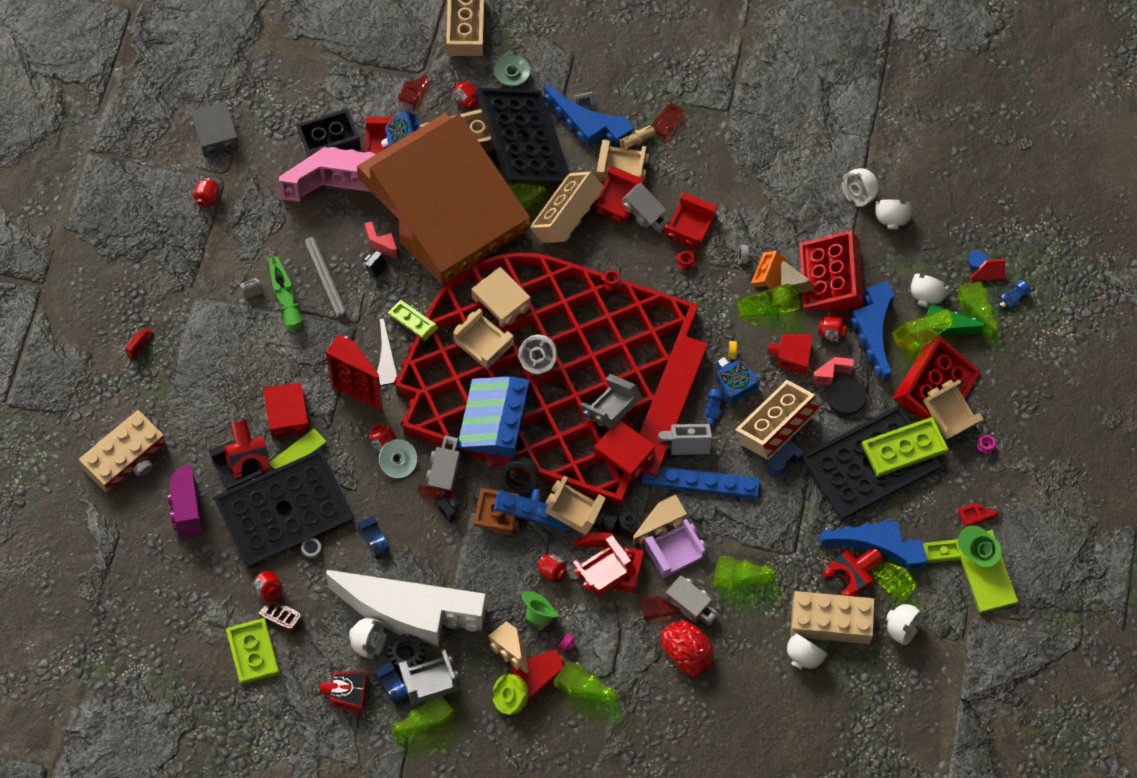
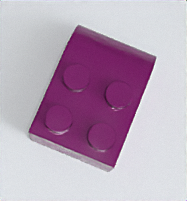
(184, 503)

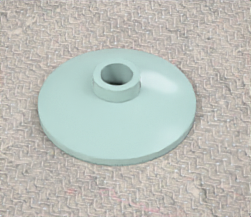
(406, 462)

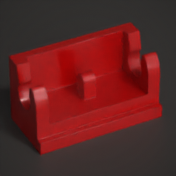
(630, 583)

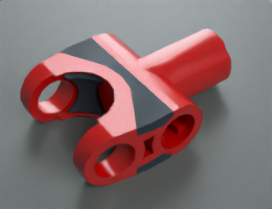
(244, 449)
(854, 570)

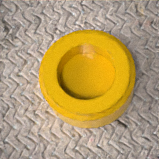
(732, 350)

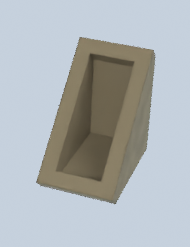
(795, 279)

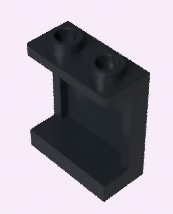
(249, 471)

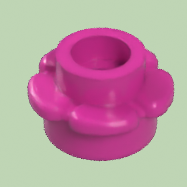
(986, 439)
(567, 642)

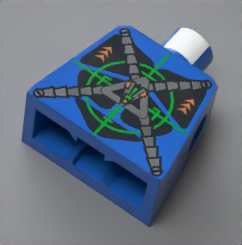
(400, 127)
(736, 380)

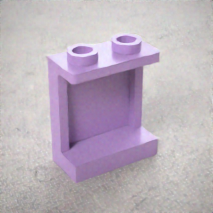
(676, 549)

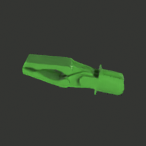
(289, 310)

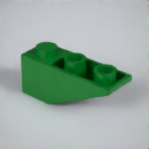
(961, 326)

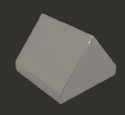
(585, 100)
(251, 288)

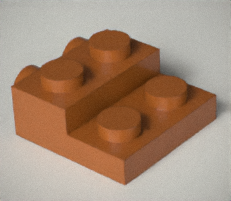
(488, 518)

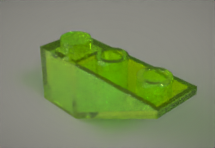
(770, 302)
(975, 305)
(920, 331)
(738, 574)
(579, 684)
(429, 717)

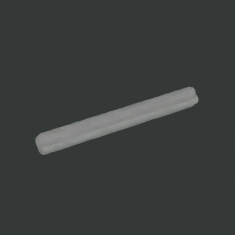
(325, 277)

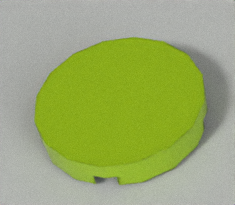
(510, 694)

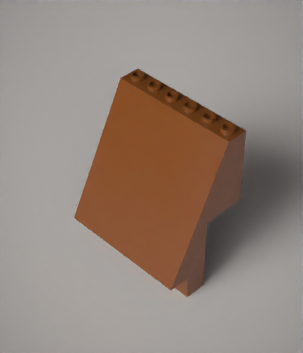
(445, 196)

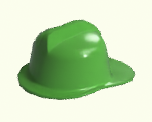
(979, 546)
(538, 610)

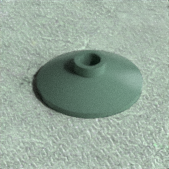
(512, 64)

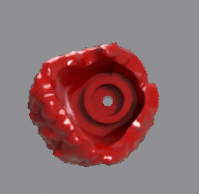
(687, 647)

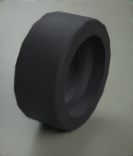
(526, 464)

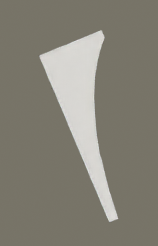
(386, 367)

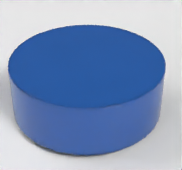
(976, 258)

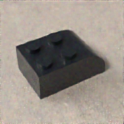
(329, 131)

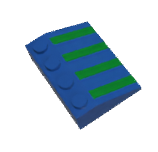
(494, 415)

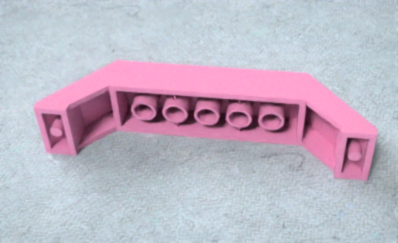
(325, 167)

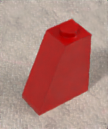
(541, 673)

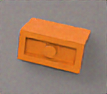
(769, 270)

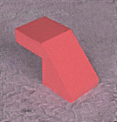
(383, 244)
(824, 375)

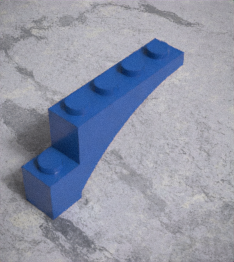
(586, 123)
(869, 325)
(884, 538)

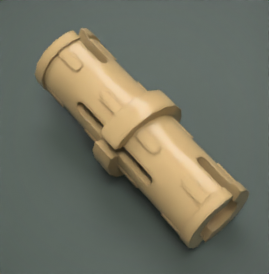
(637, 137)

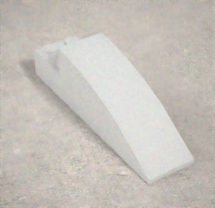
(410, 606)

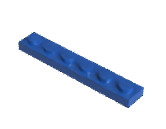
(703, 482)

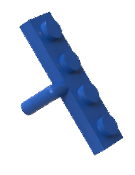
(527, 508)

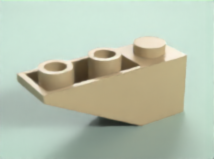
(664, 516)
(510, 645)

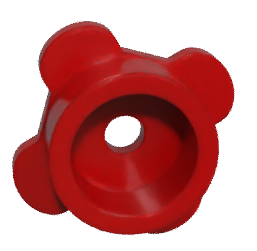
(686, 255)
(612, 274)

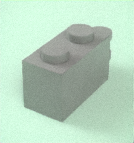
(645, 208)
(687, 439)
(444, 465)
(691, 601)

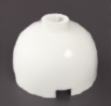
(860, 186)
(893, 213)
(928, 290)
(534, 361)
(903, 623)
(368, 637)
(804, 653)

